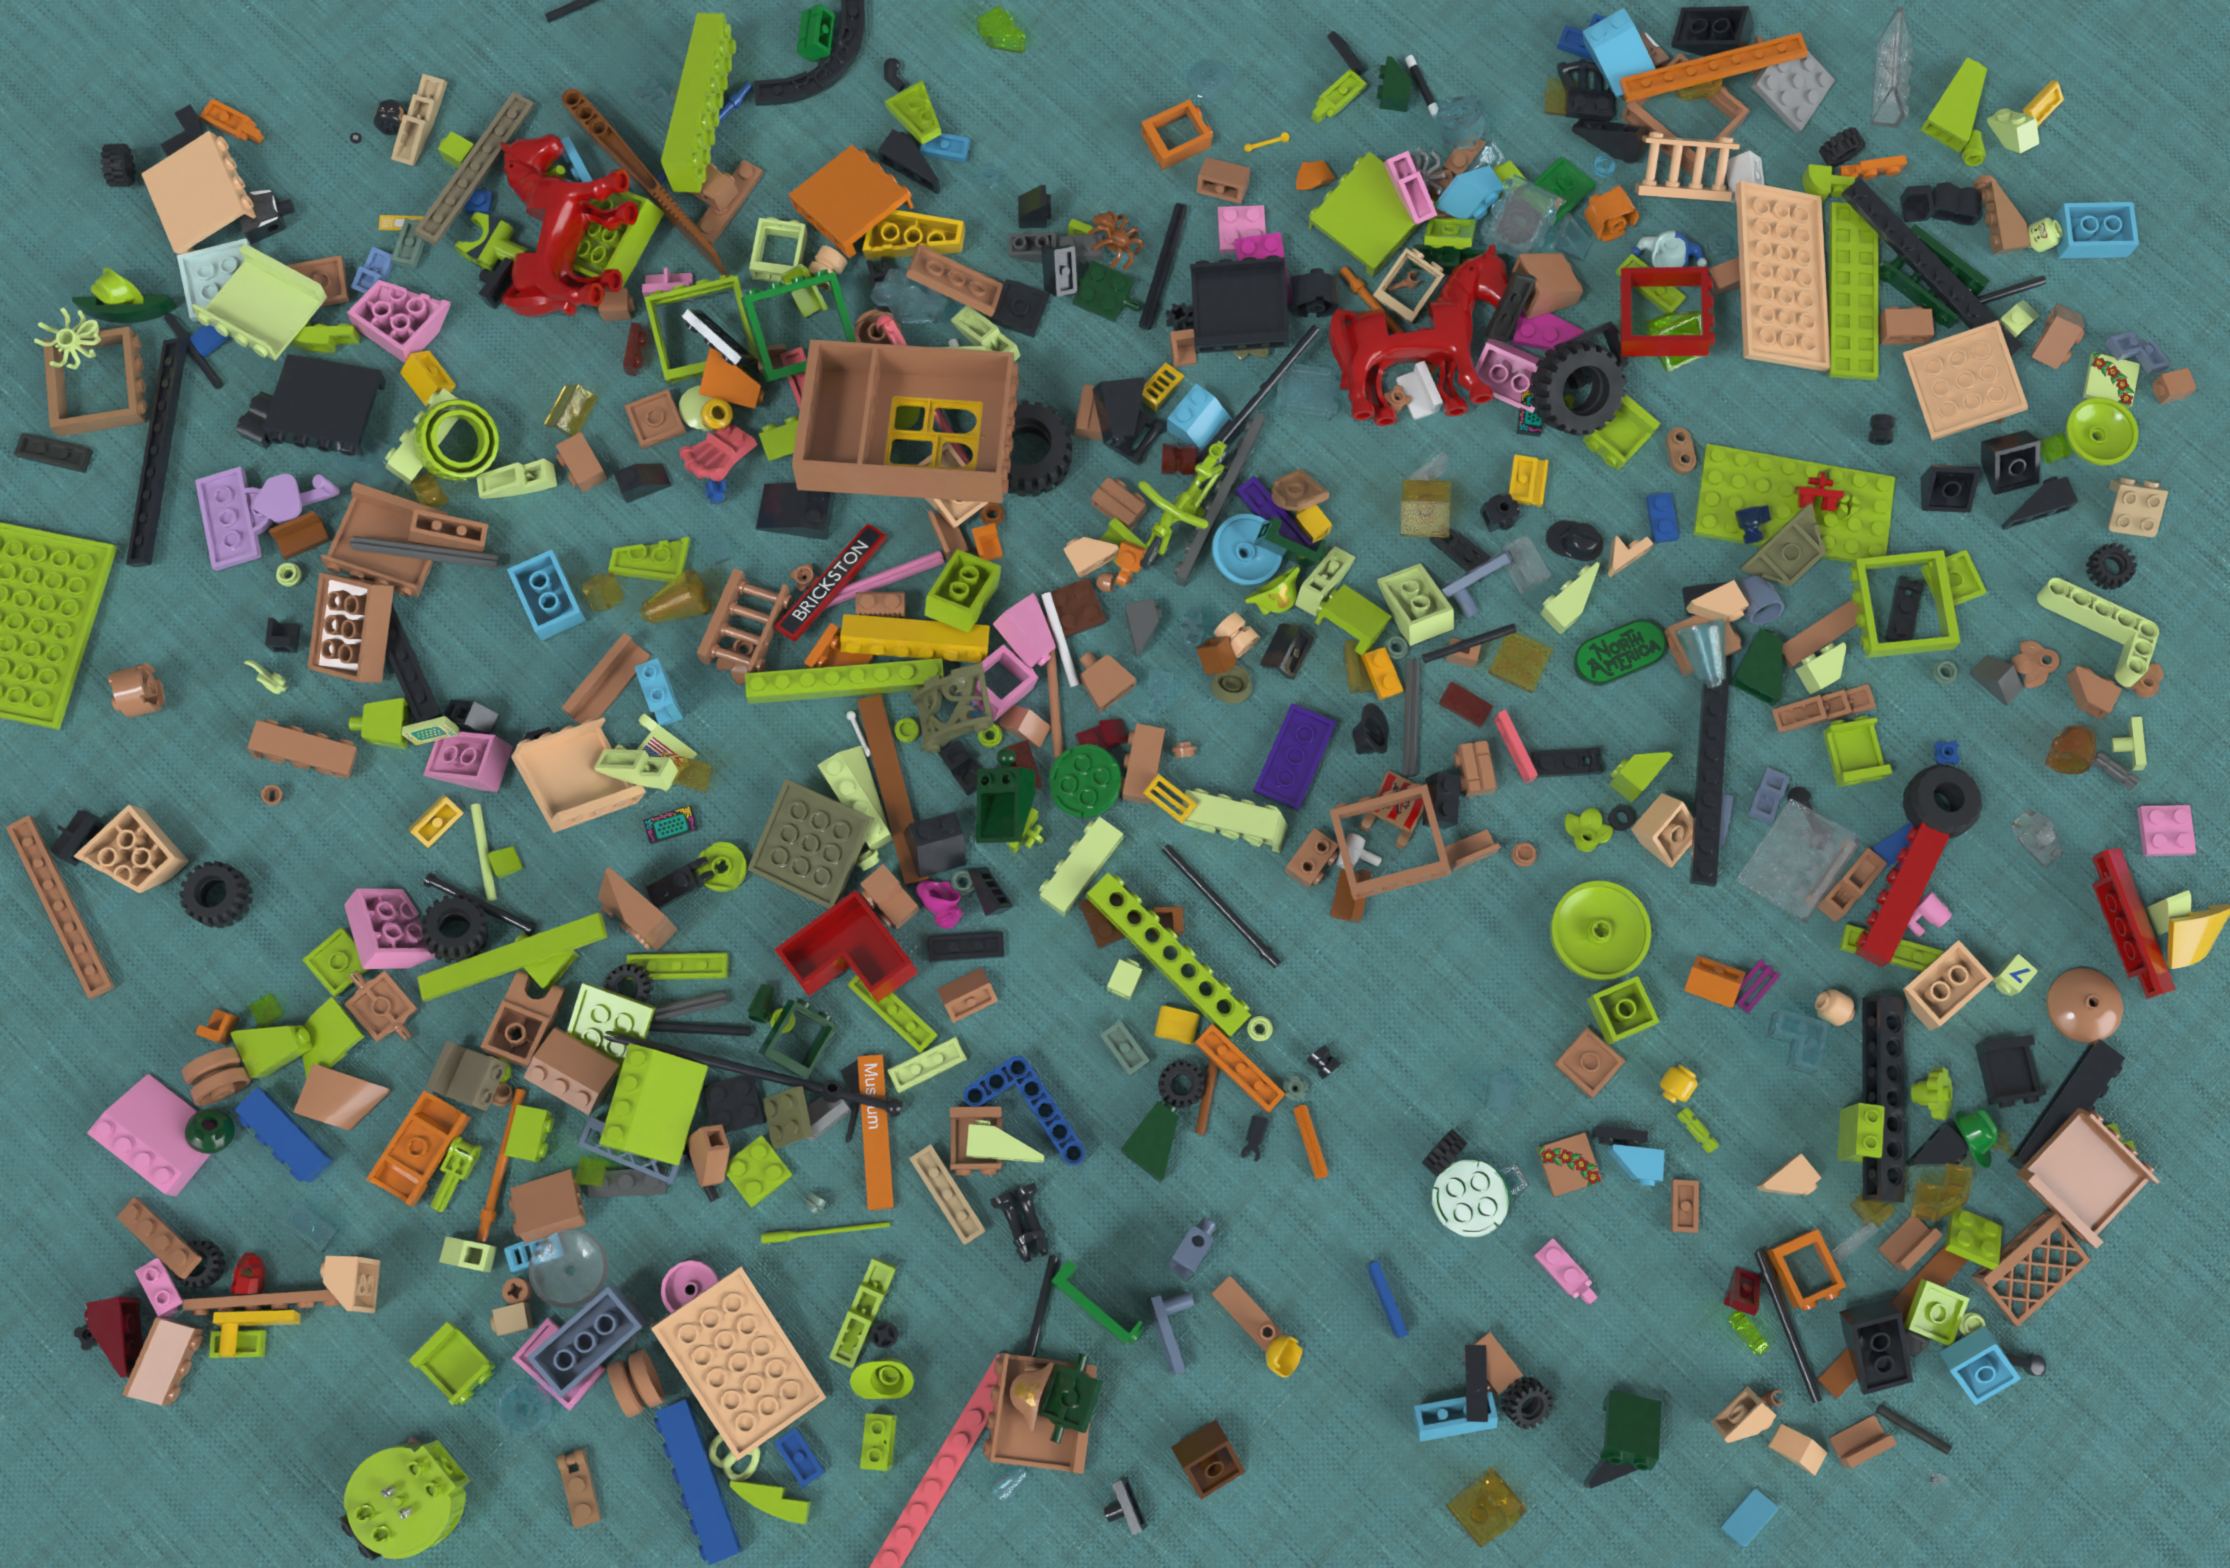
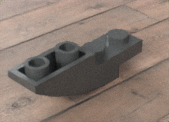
(1028, 245)

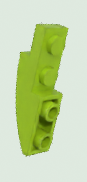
(324, 338)

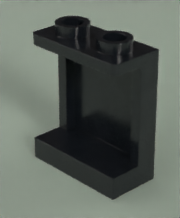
(2009, 1071)

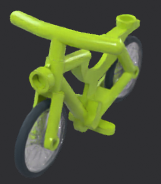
(1187, 504)

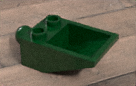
(1002, 802)

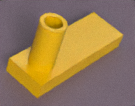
(231, 1320)

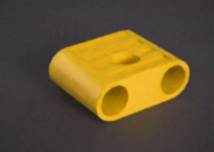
(1177, 1025)

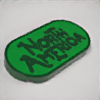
(1620, 652)

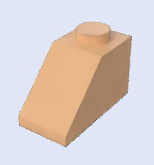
(1089, 554)
(1721, 603)
(1792, 1178)

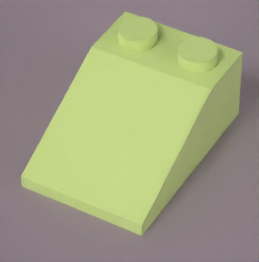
(1416, 604)

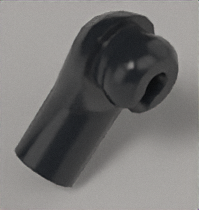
(890, 74)

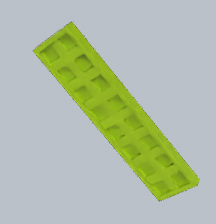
(1852, 295)

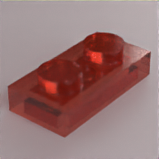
(633, 357)
(1465, 704)

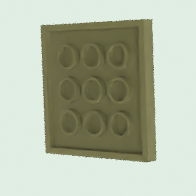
(810, 844)

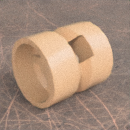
(827, 259)
(1240, 636)

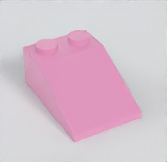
(469, 760)

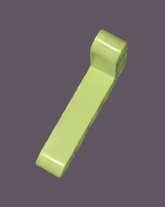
(2108, 619)

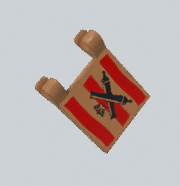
(1401, 815)

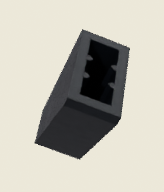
(1118, 408)

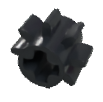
(1175, 313)

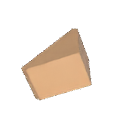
(1798, 1449)

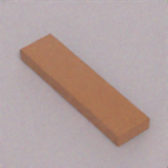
(1820, 634)

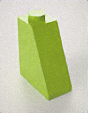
(270, 1048)

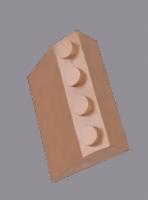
(350, 628)

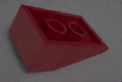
(117, 1330)

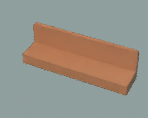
(606, 681)

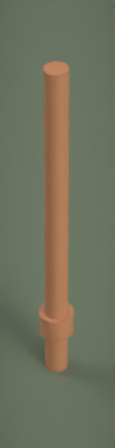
(1054, 700)

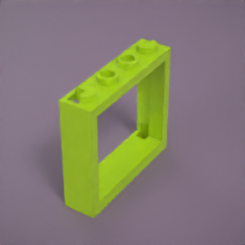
(682, 293)
(1943, 599)

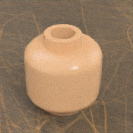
(1835, 1007)

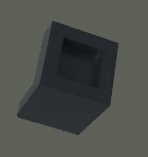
(1917, 203)
(282, 636)

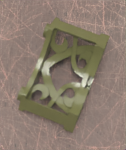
(928, 701)

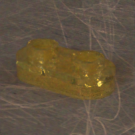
(1700, 91)

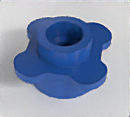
(1940, 756)

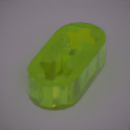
(1748, 1333)

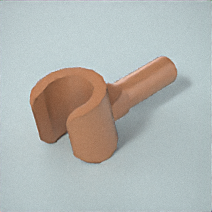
(1408, 282)
(1768, 1398)

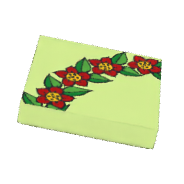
(2111, 379)

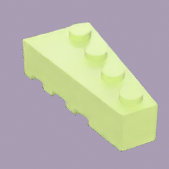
(1237, 819)

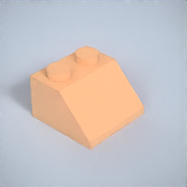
(1665, 829)

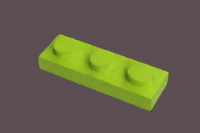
(1665, 298)

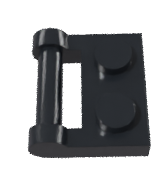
(1156, 427)

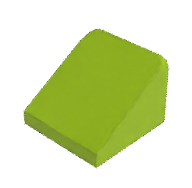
(505, 861)

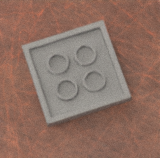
(1794, 89)

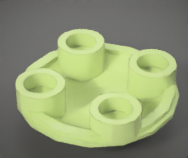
(690, 407)

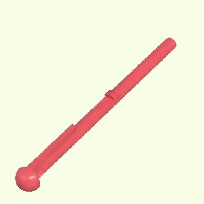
(896, 338)

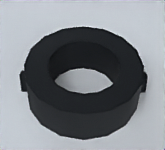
(1619, 827)

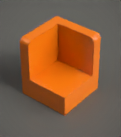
(987, 542)
(218, 1027)

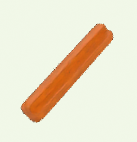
(1310, 1141)

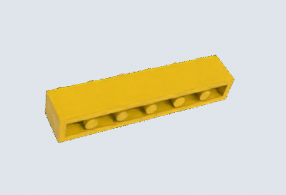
(913, 638)

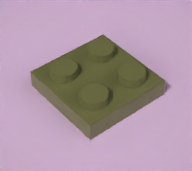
(787, 1117)

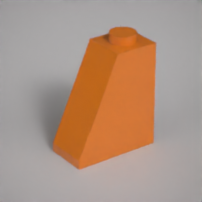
(729, 382)

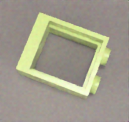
(772, 226)

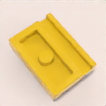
(1528, 480)

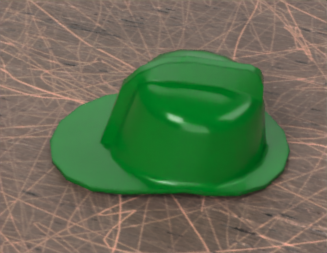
(1979, 1134)

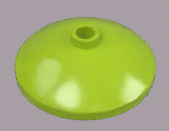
(2112, 426)

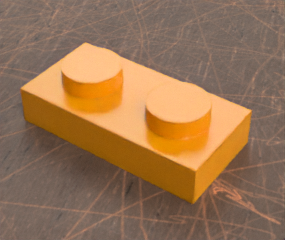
(1382, 673)

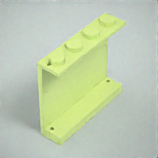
(262, 304)

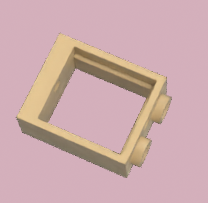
(1394, 305)

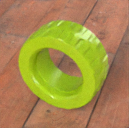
(431, 456)

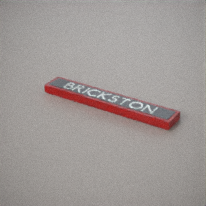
(831, 582)

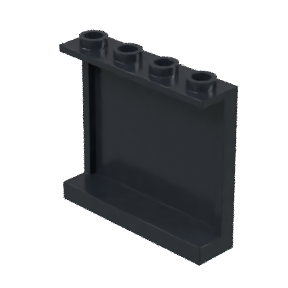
(1239, 304)
(322, 404)

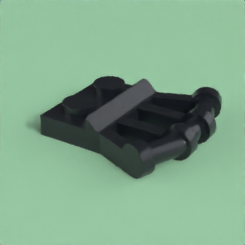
(1582, 101)

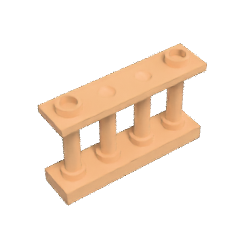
(1695, 189)

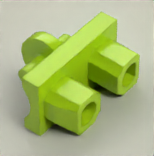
(1033, 836)

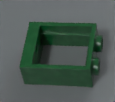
(804, 1069)

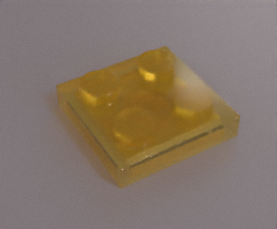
(1520, 661)

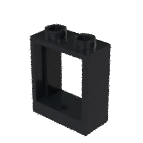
(1611, 334)

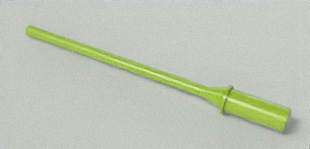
(782, 1236)

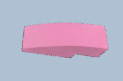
(1410, 187)

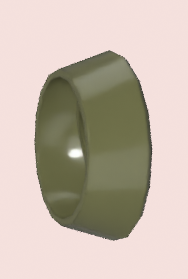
(1232, 686)

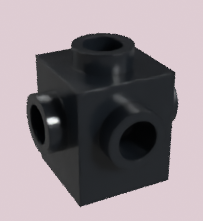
(1500, 512)

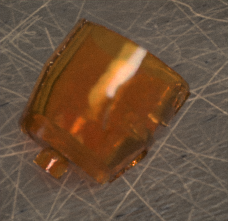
(2076, 750)

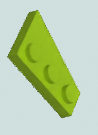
(651, 562)

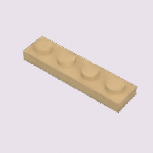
(947, 1195)

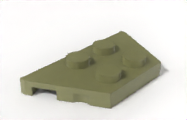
(1789, 550)

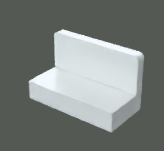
(1745, 168)
(1422, 390)

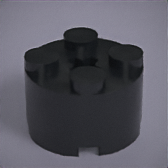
(1314, 293)

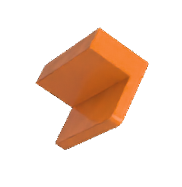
(1714, 981)

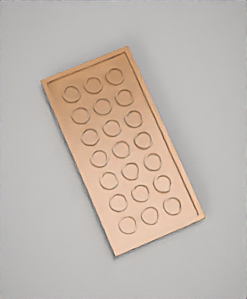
(1782, 276)

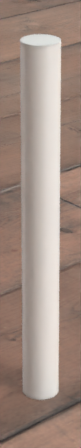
(1060, 639)

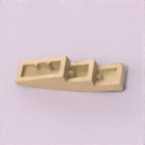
(419, 120)

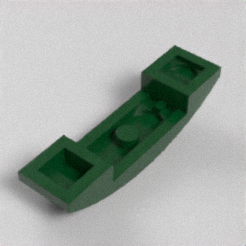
(152, 308)

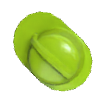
(115, 289)
(882, 1379)

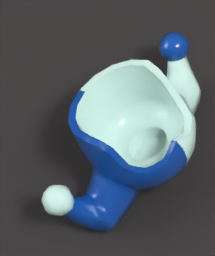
(1670, 249)

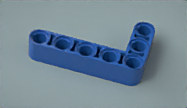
(1034, 1103)

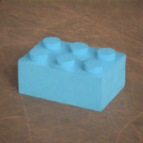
(2097, 230)
(546, 595)

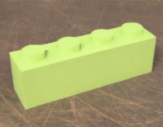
(404, 460)
(1081, 866)

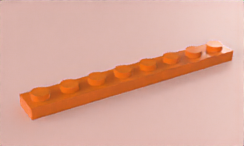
(1713, 67)

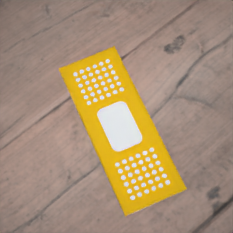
(395, 222)

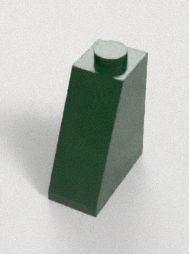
(1761, 668)
(1152, 1140)

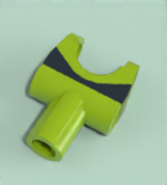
(493, 243)

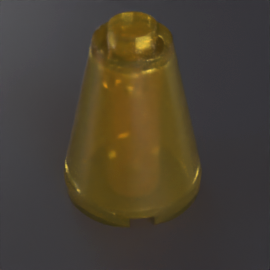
(677, 600)

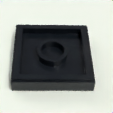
(1020, 308)

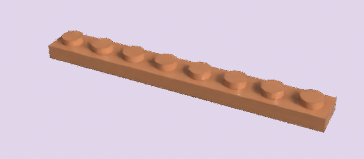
(60, 907)

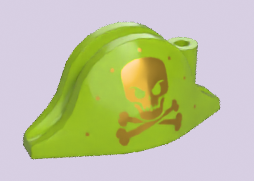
(1276, 595)

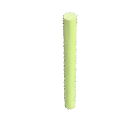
(483, 851)

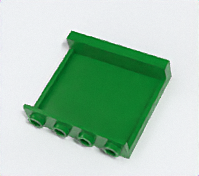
(1061, 1282)

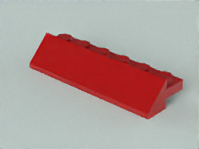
(2130, 924)

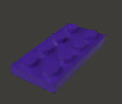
(1294, 757)

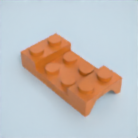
(418, 1148)

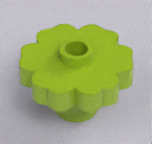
(1934, 1093)

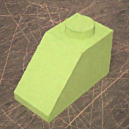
(2019, 318)
(2169, 908)

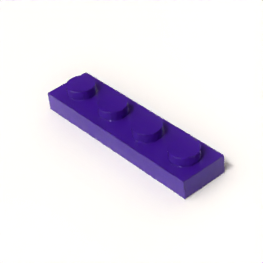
(1261, 504)

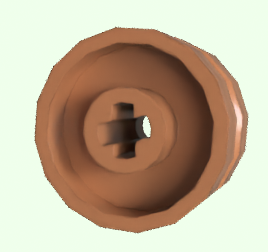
(215, 1076)
(635, 1383)

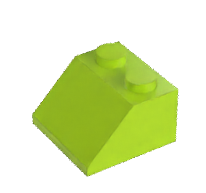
(1635, 774)

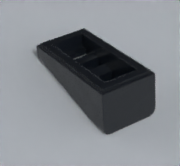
(989, 892)

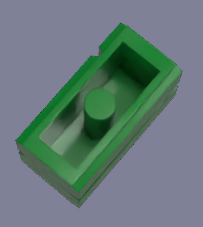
(815, 33)

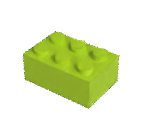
(962, 590)

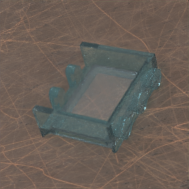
(1521, 217)

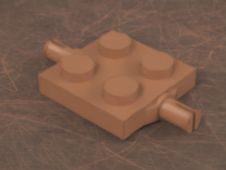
(381, 1006)

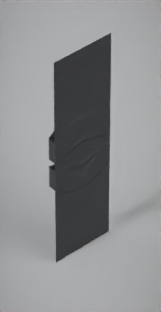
(1476, 1383)

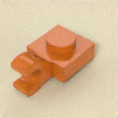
(1130, 560)

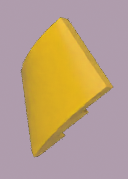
(2194, 935)

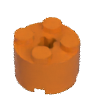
(1610, 214)

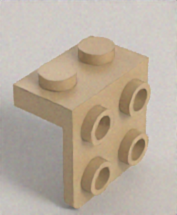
(2137, 507)

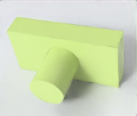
(2133, 743)

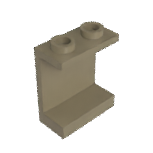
(466, 1076)

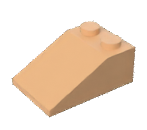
(952, 510)

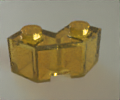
(1935, 1201)

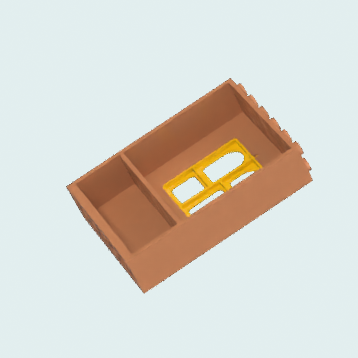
(851, 416)

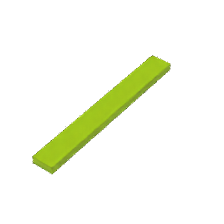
(512, 957)

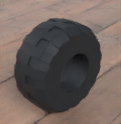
(1956, 787)

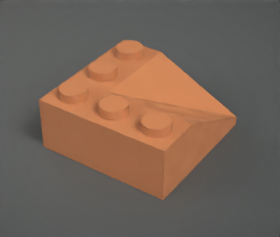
(637, 914)

